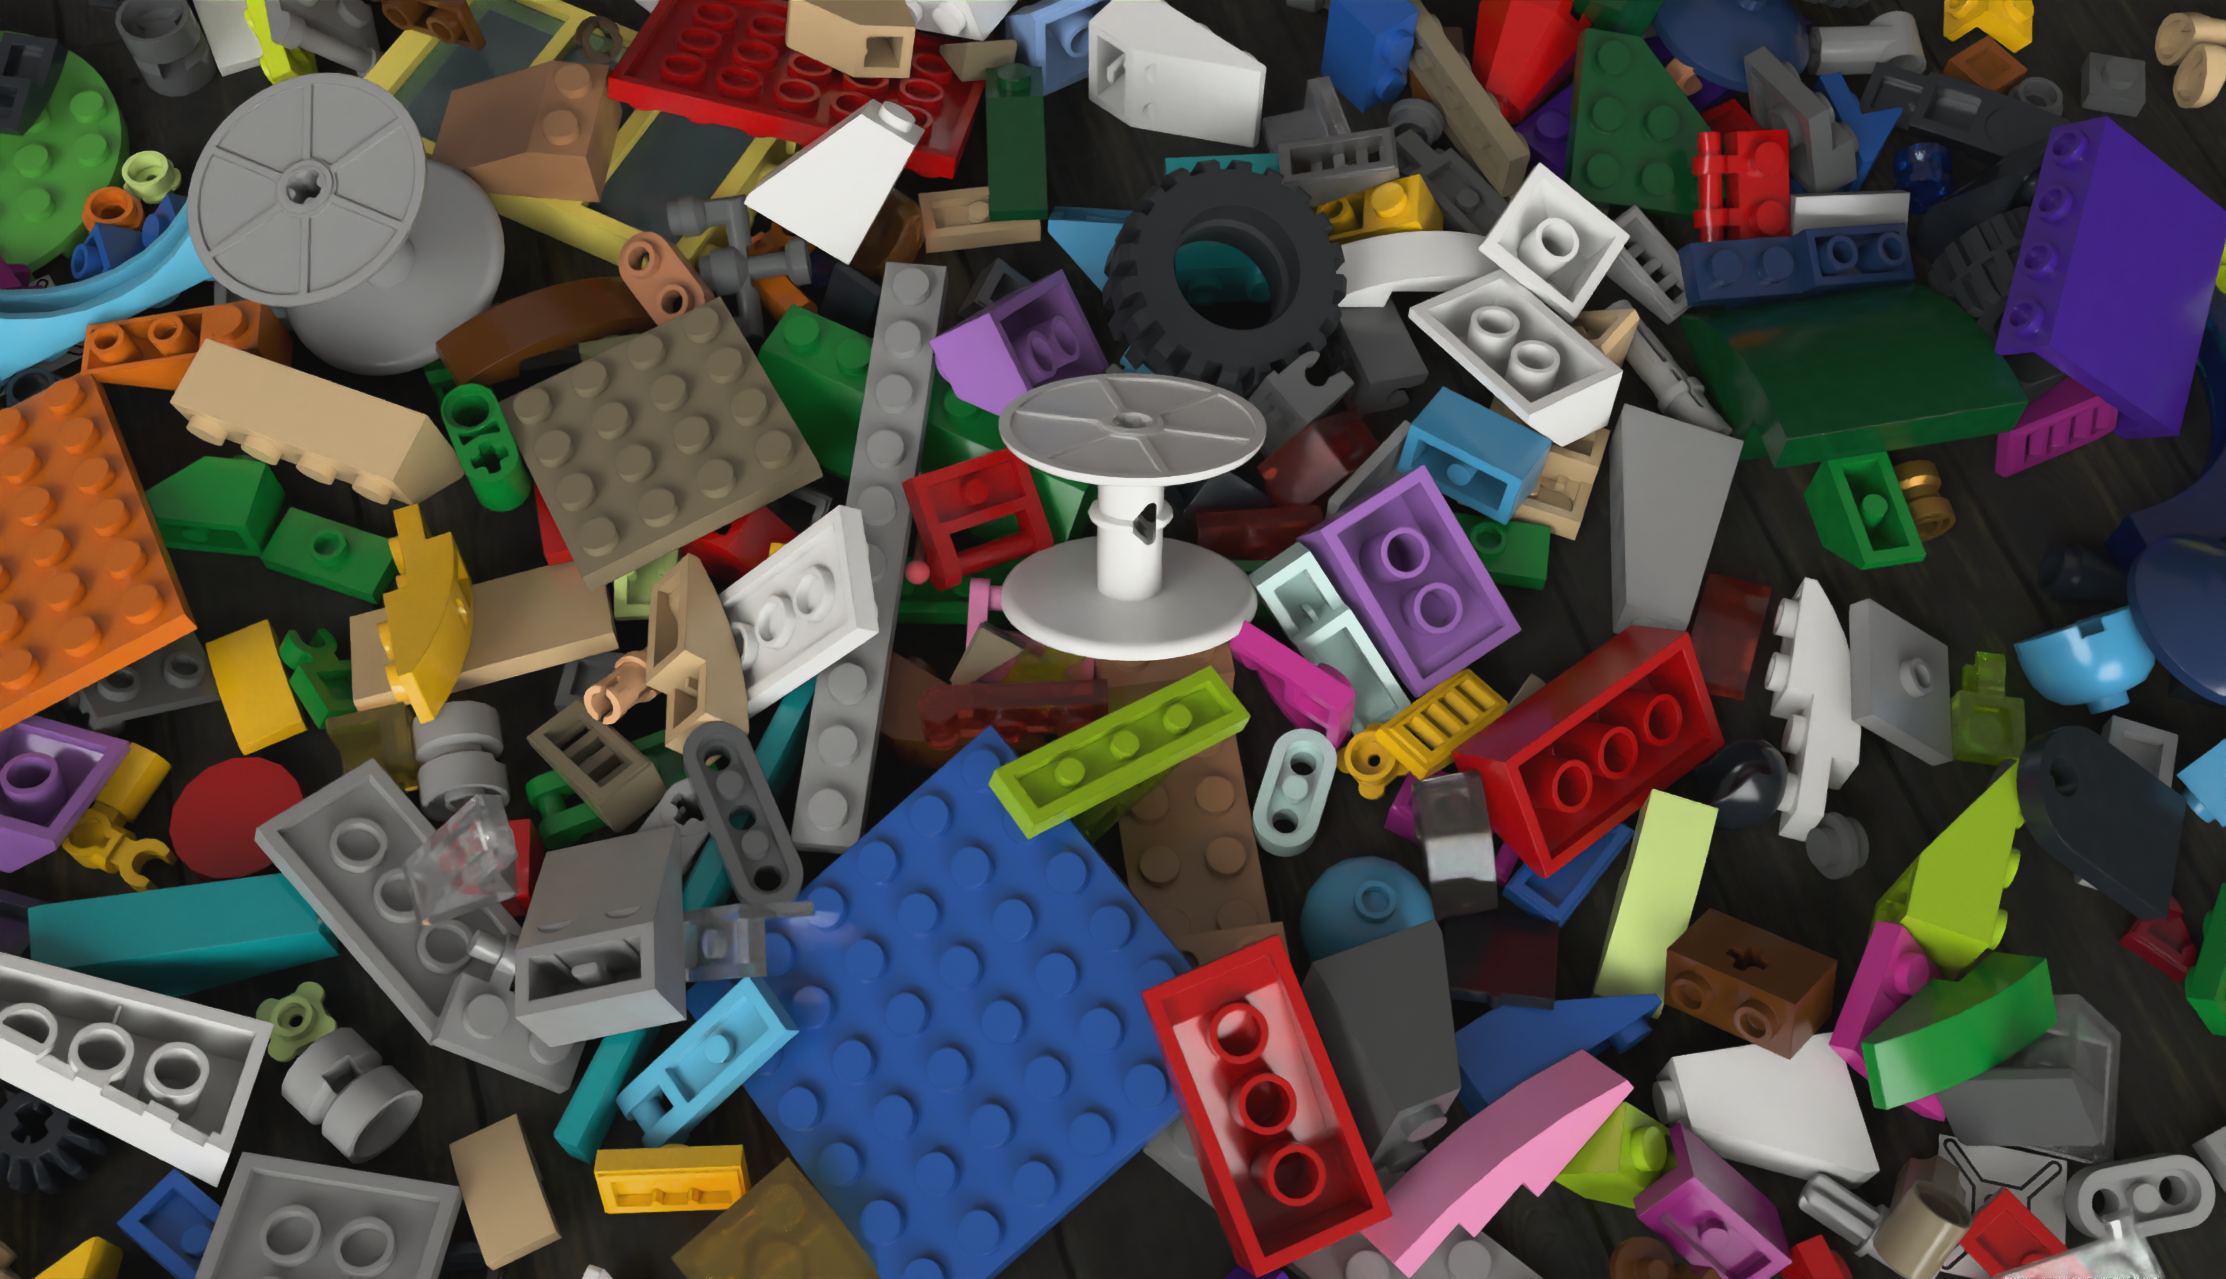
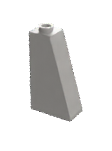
(1663, 514)

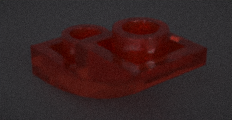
(1729, 633)

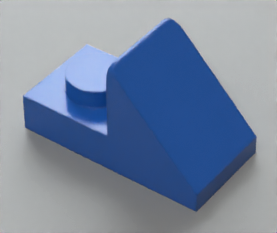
(1870, 128)

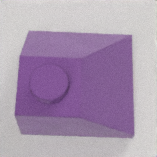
(48, 783)

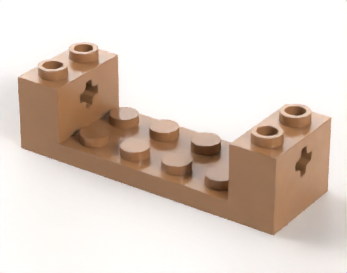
(1193, 837)

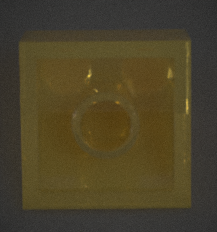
(776, 1233)

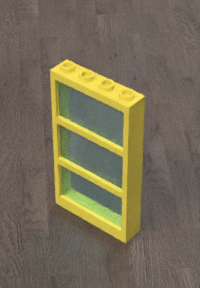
(653, 153)

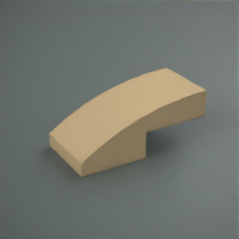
(503, 1192)

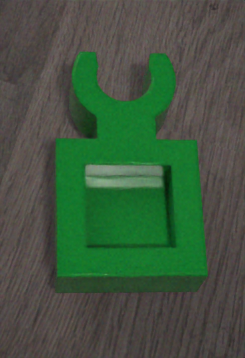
(319, 676)

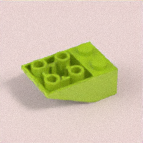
(1957, 883)

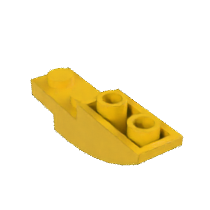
(426, 616)

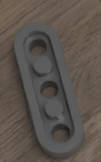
(736, 791)

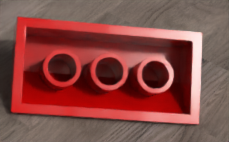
(1593, 745)

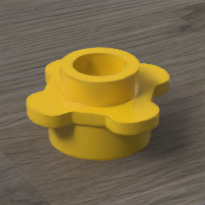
(1355, 760)

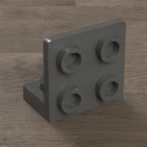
(157, 683)

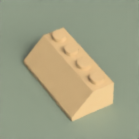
(314, 424)

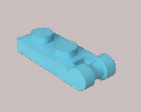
(707, 1063)

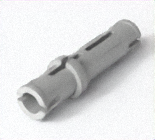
(1677, 393)

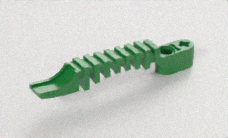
(484, 450)

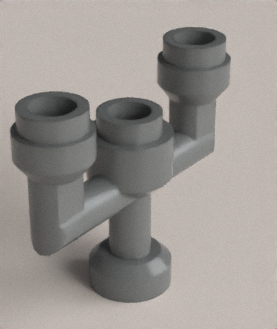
(731, 268)

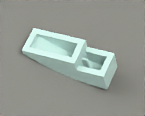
(1327, 632)

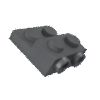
(1818, 146)

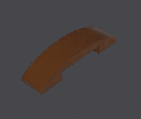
(540, 322)

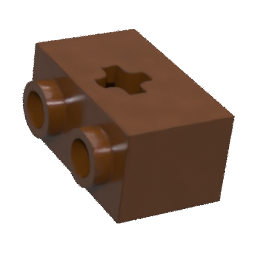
(1750, 982)

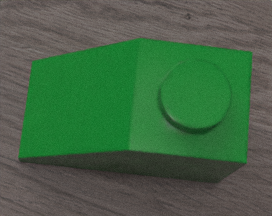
(218, 506)
(1863, 512)

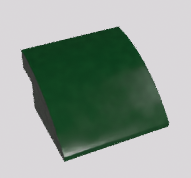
(1852, 373)

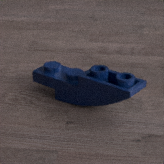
(1795, 266)

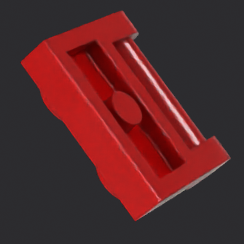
(970, 496)

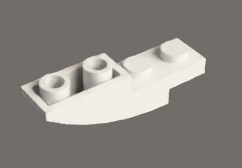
(1815, 696)

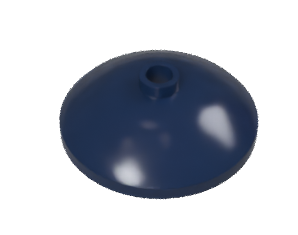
(1721, 32)
(2181, 609)

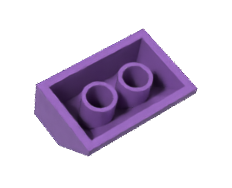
(1019, 345)

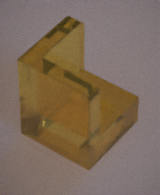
(381, 735)

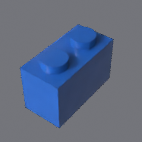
(1369, 49)

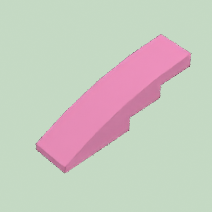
(1482, 1163)

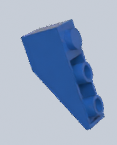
(1521, 1041)

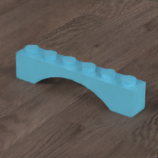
(48, 321)

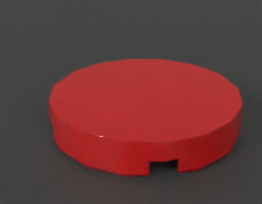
(219, 816)

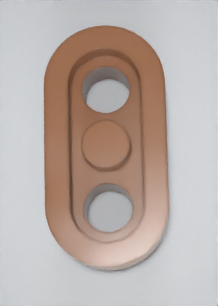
(664, 277)

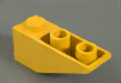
(1383, 210)

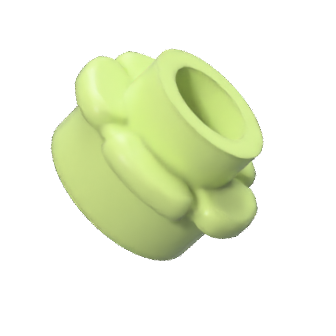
(150, 176)

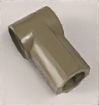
(1923, 1218)

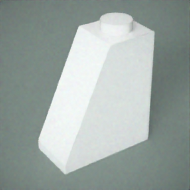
(840, 179)
(1771, 1109)

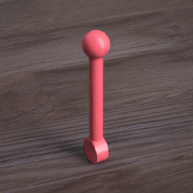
(917, 570)

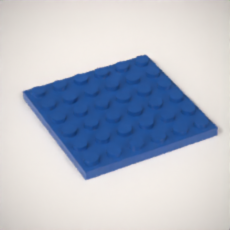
(963, 1028)

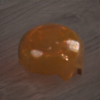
(893, 236)

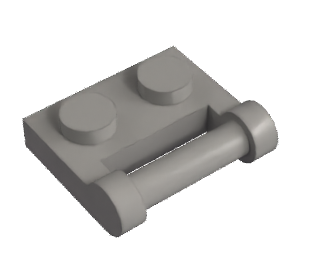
(329, 28)

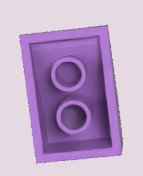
(1412, 580)

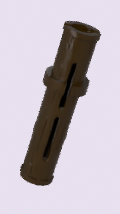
(612, 43)

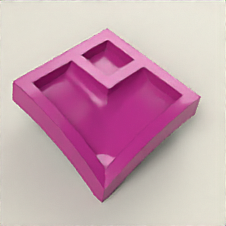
(1305, 693)
(1886, 979)

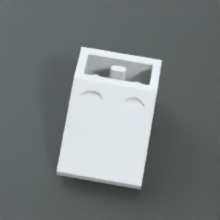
(1173, 74)

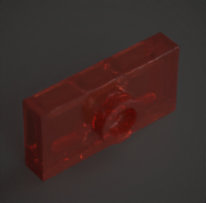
(1254, 532)

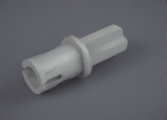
(1845, 1214)

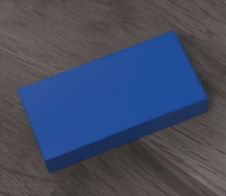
(1562, 892)

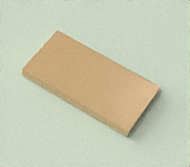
(518, 628)

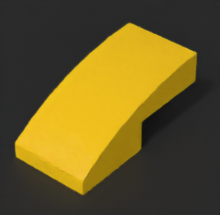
(255, 687)

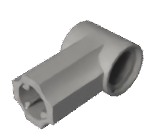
(1857, 49)

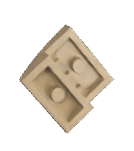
(1564, 481)

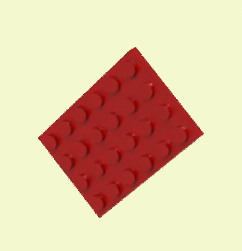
(734, 70)

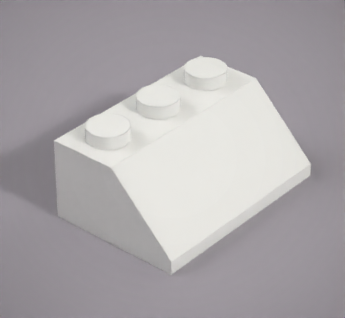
(1524, 355)

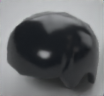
(1743, 782)

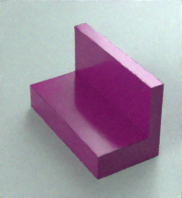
(1714, 1214)

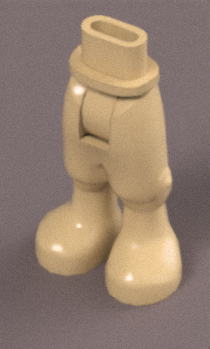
(2200, 50)

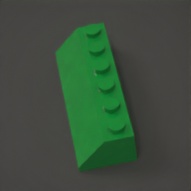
(822, 382)

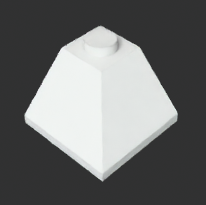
(1554, 242)

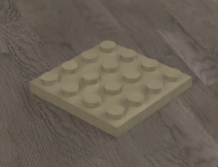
(658, 442)

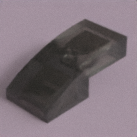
(1455, 843)

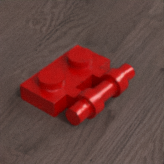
(1755, 185)

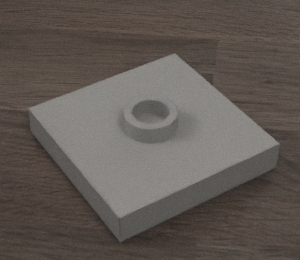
(1900, 682)

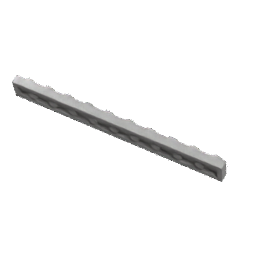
(887, 452)

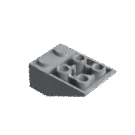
(604, 940)

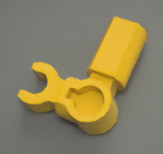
(99, 834)

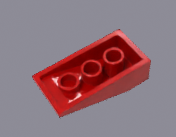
(1263, 1107)

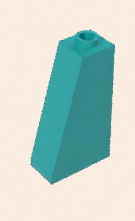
(183, 935)

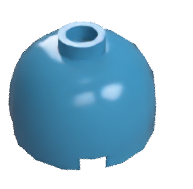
(2088, 661)
(1360, 904)

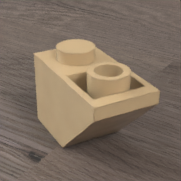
(854, 35)

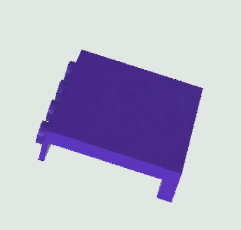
(2116, 274)

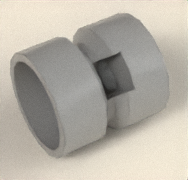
(459, 758)
(351, 1094)

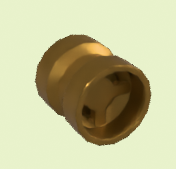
(1929, 510)

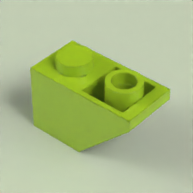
(1620, 1158)

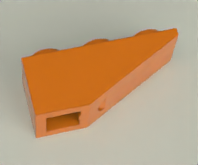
(161, 347)

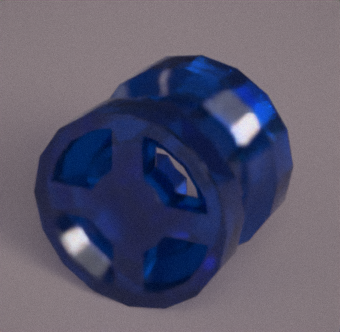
(1924, 173)

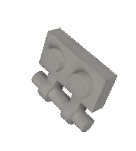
(482, 1023)

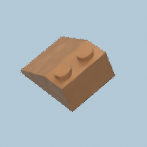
(534, 131)

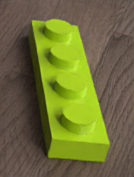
(1118, 751)

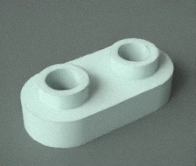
(1294, 795)

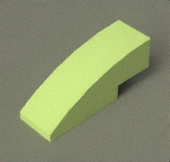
(1654, 895)

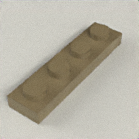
(1467, 106)

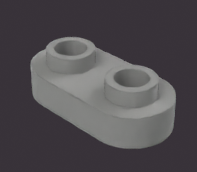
(2136, 1185)

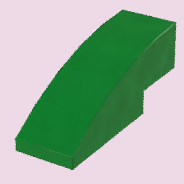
(1959, 1029)

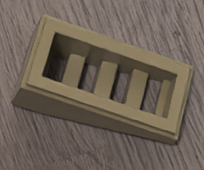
(622, 793)

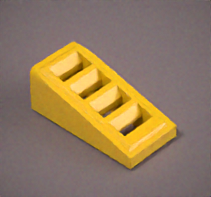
(1442, 720)

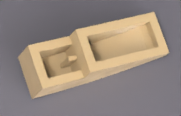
(693, 655)

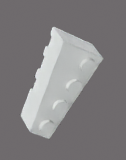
(131, 1061)

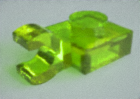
(1983, 720)

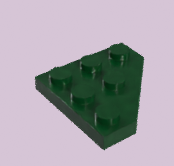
(1631, 130)

